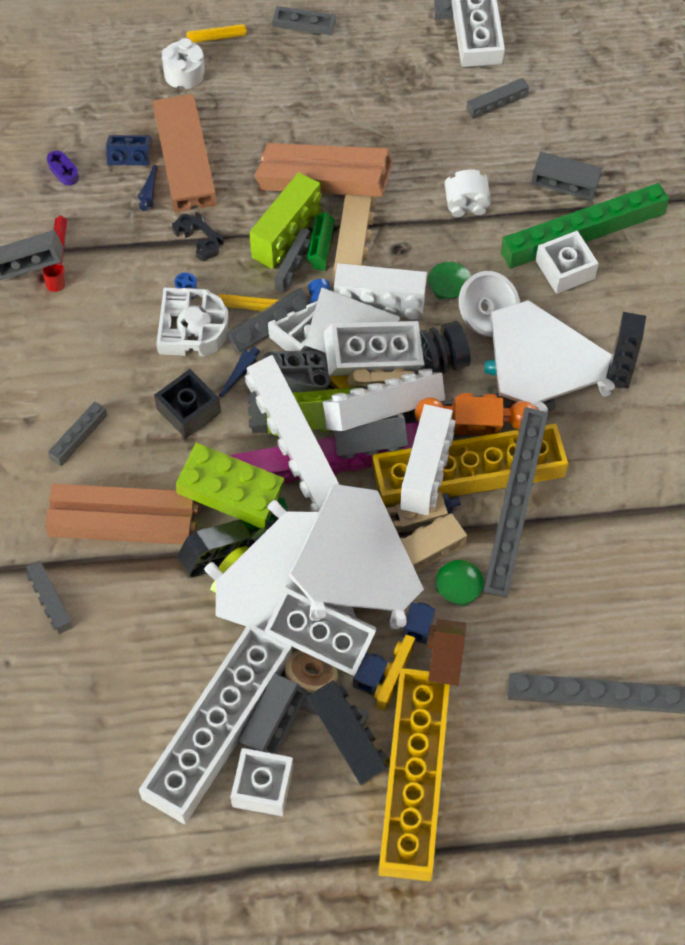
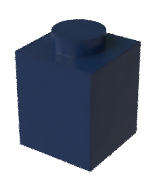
(419, 621)
(370, 673)

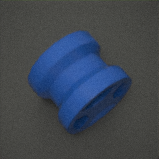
(184, 280)

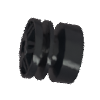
(445, 347)

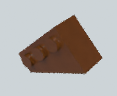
(447, 648)

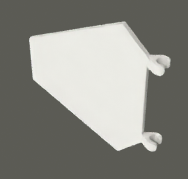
(543, 356)
(355, 557)
(258, 578)

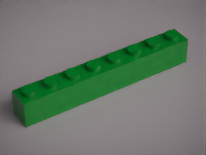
(589, 222)

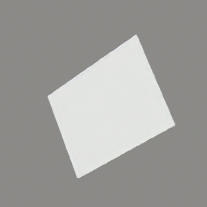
(341, 309)

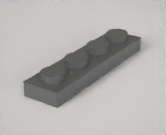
(257, 326)

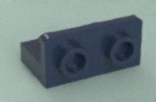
(128, 150)

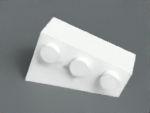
(293, 330)

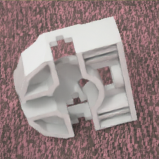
(206, 322)

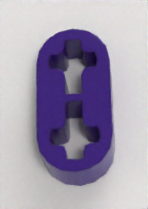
(59, 170)

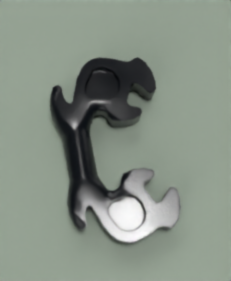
(209, 247)

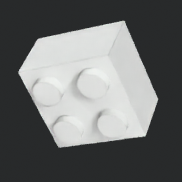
(566, 262)
(262, 782)

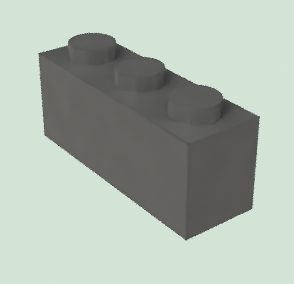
(566, 175)
(30, 254)
(371, 437)
(273, 715)

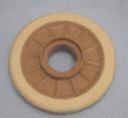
(296, 671)

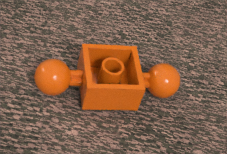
(478, 414)

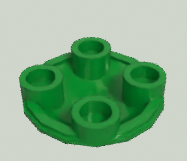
(447, 279)
(459, 582)

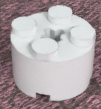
(183, 64)
(467, 193)

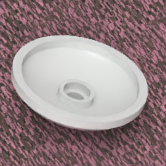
(492, 292)

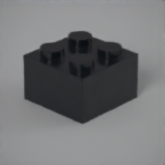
(187, 403)

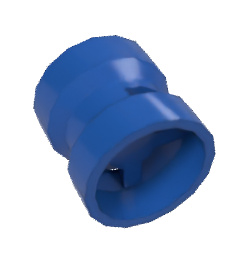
(315, 287)

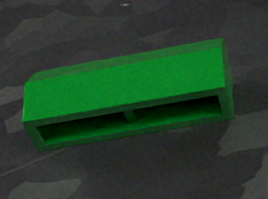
(321, 241)

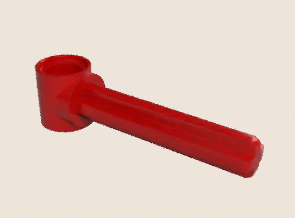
(55, 273)

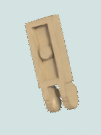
(362, 377)
(410, 519)

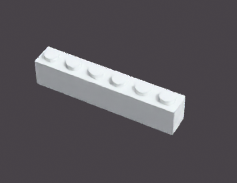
(382, 400)

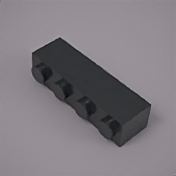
(626, 349)
(348, 733)

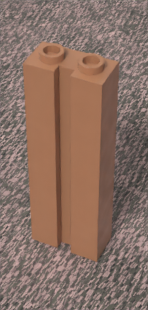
(184, 153)
(336, 168)
(120, 514)

